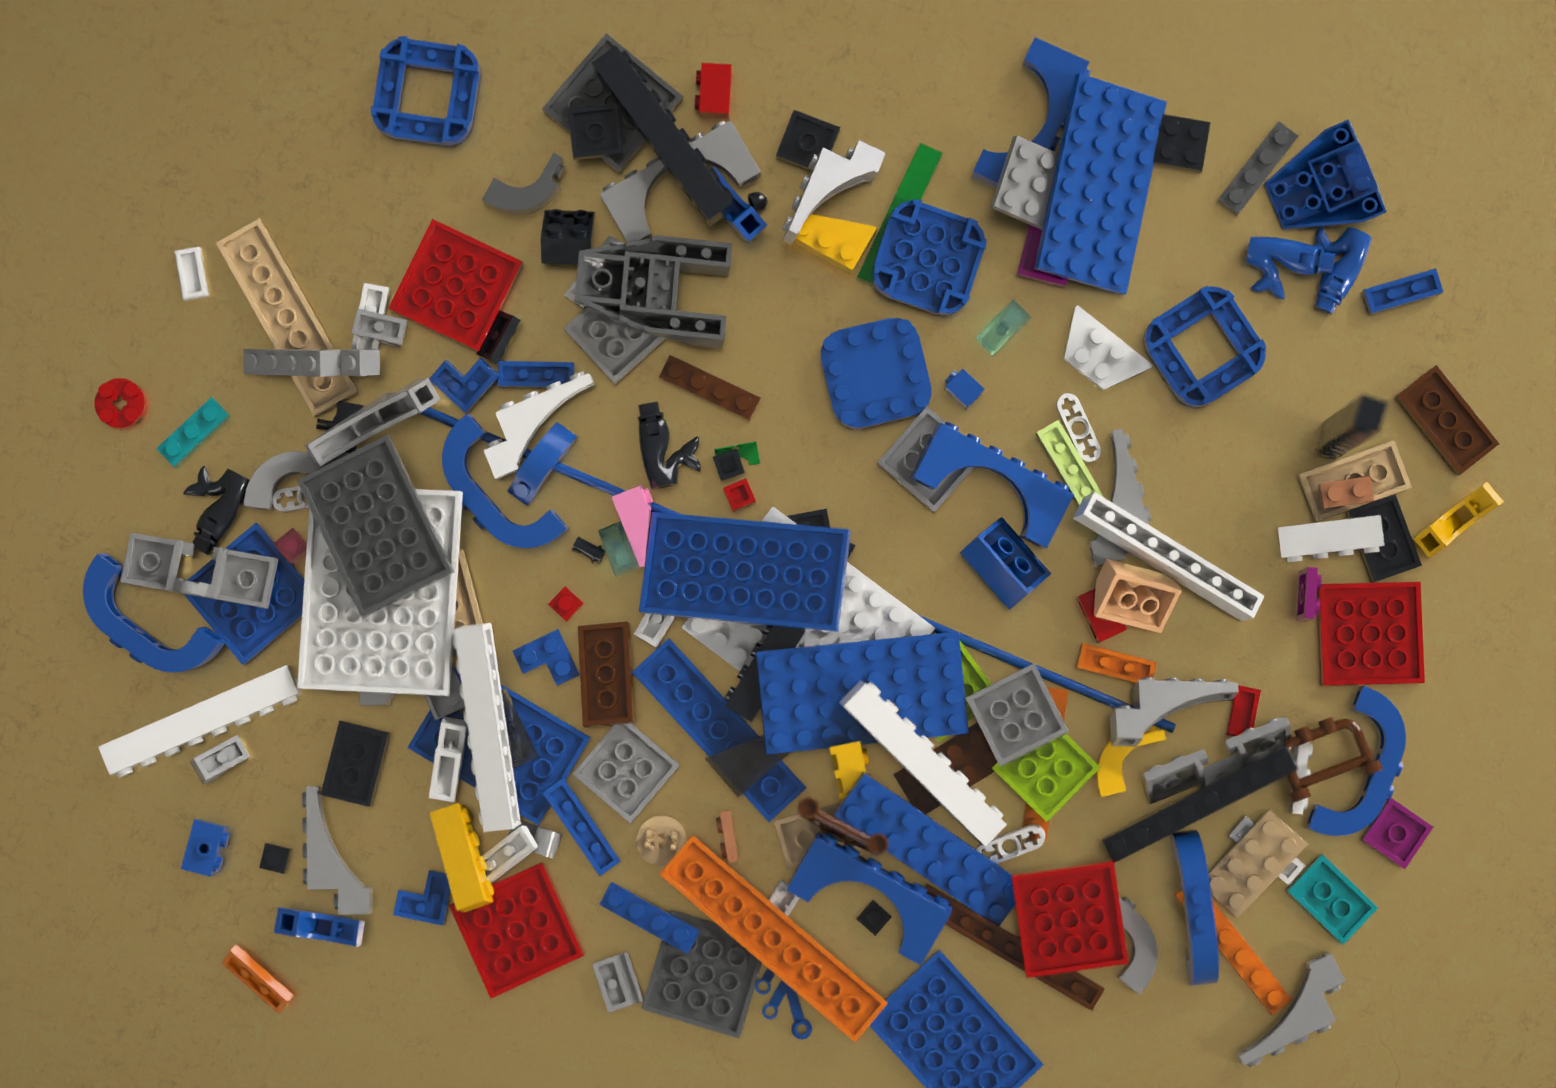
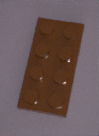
(1447, 420)
(606, 674)
(966, 752)

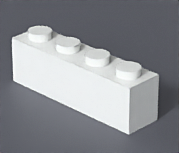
(1331, 536)

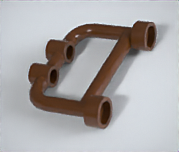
(1326, 727)
(809, 810)

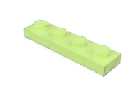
(1068, 461)

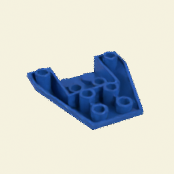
(1326, 183)

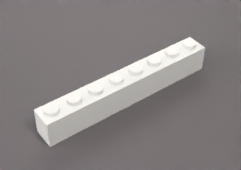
(1168, 557)
(199, 721)
(486, 727)
(923, 763)

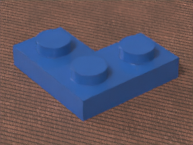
(466, 389)
(551, 651)
(428, 907)

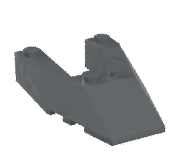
(640, 285)

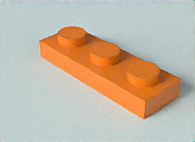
(1114, 664)
(257, 979)

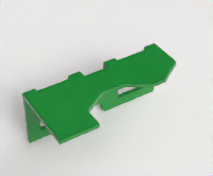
(747, 452)

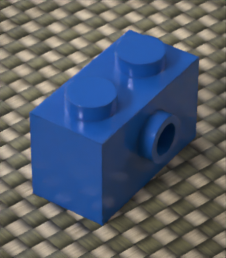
(205, 848)

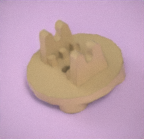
(649, 839)

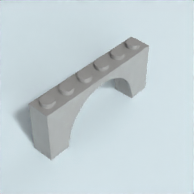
(721, 149)

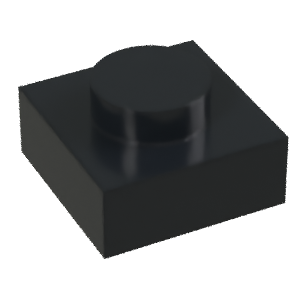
(729, 464)
(275, 858)
(874, 917)

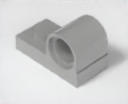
(379, 327)
(219, 759)
(546, 839)

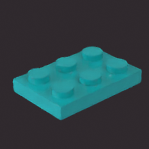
(1332, 899)

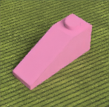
(635, 514)

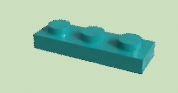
(193, 432)

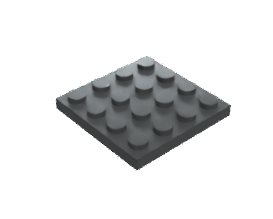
(587, 89)
(707, 985)

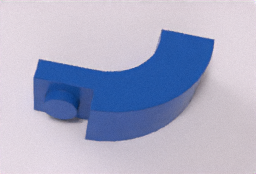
(743, 218)
(541, 462)
(319, 926)

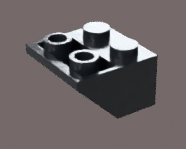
(565, 235)

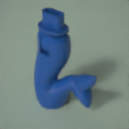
(1292, 254)
(1346, 270)

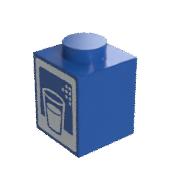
(963, 388)

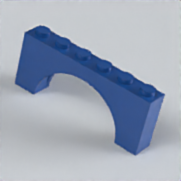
(1057, 73)
(1040, 498)
(831, 863)

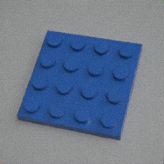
(249, 627)

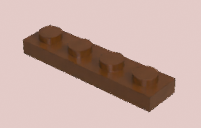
(709, 387)

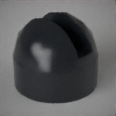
(758, 201)

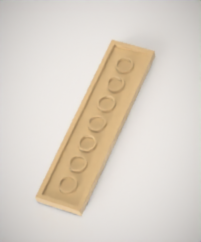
(282, 309)

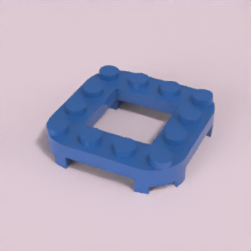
(433, 56)
(1235, 327)

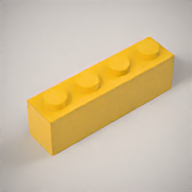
(462, 857)

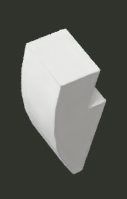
(448, 759)

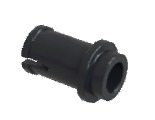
(588, 550)

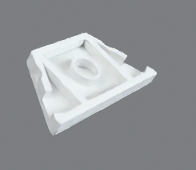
(1100, 353)

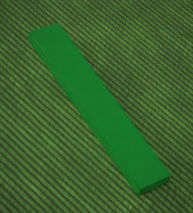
(912, 187)

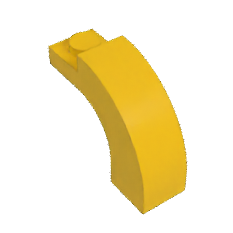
(1457, 519)
(1109, 776)

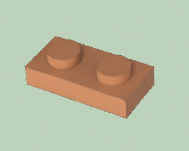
(1346, 492)
(725, 826)

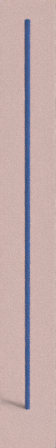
(939, 628)

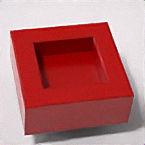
(739, 494)
(566, 604)

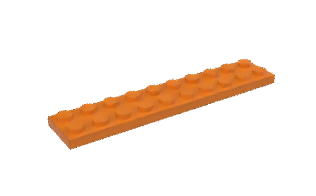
(773, 938)

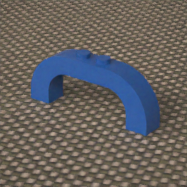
(487, 514)
(102, 610)
(1378, 784)
(1198, 906)

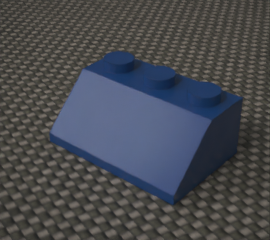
(1005, 563)

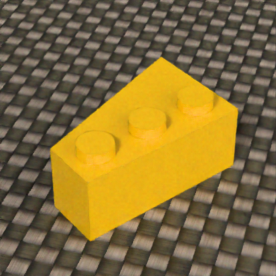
(836, 240)
(848, 765)

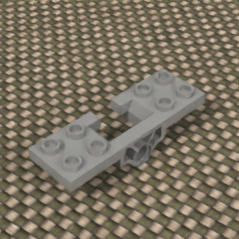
(236, 576)
(1189, 772)

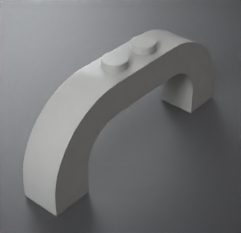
(274, 471)
(1144, 949)

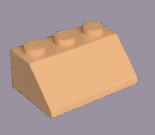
(1134, 596)

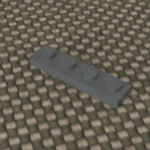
(1257, 168)

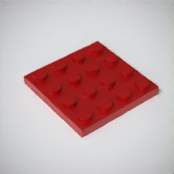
(455, 285)
(1371, 633)
(1069, 919)
(519, 932)

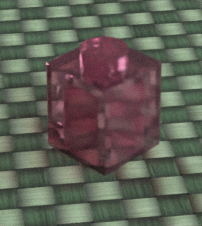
(292, 546)

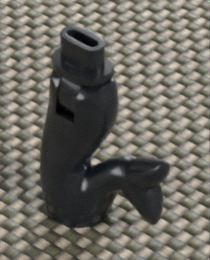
(654, 441)
(220, 515)

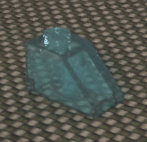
(1003, 327)
(618, 549)

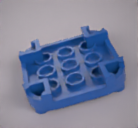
(928, 258)
(875, 373)

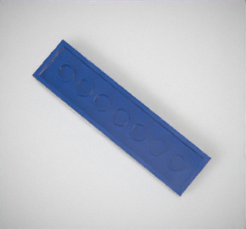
(709, 723)
(929, 848)

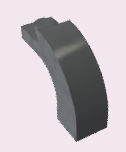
(526, 199)

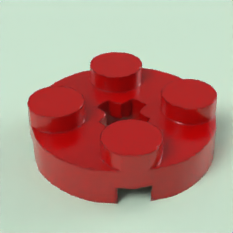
(130, 413)

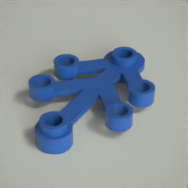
(794, 1003)

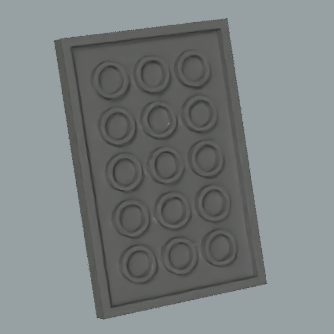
(375, 526)

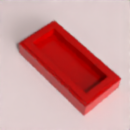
(1243, 711)

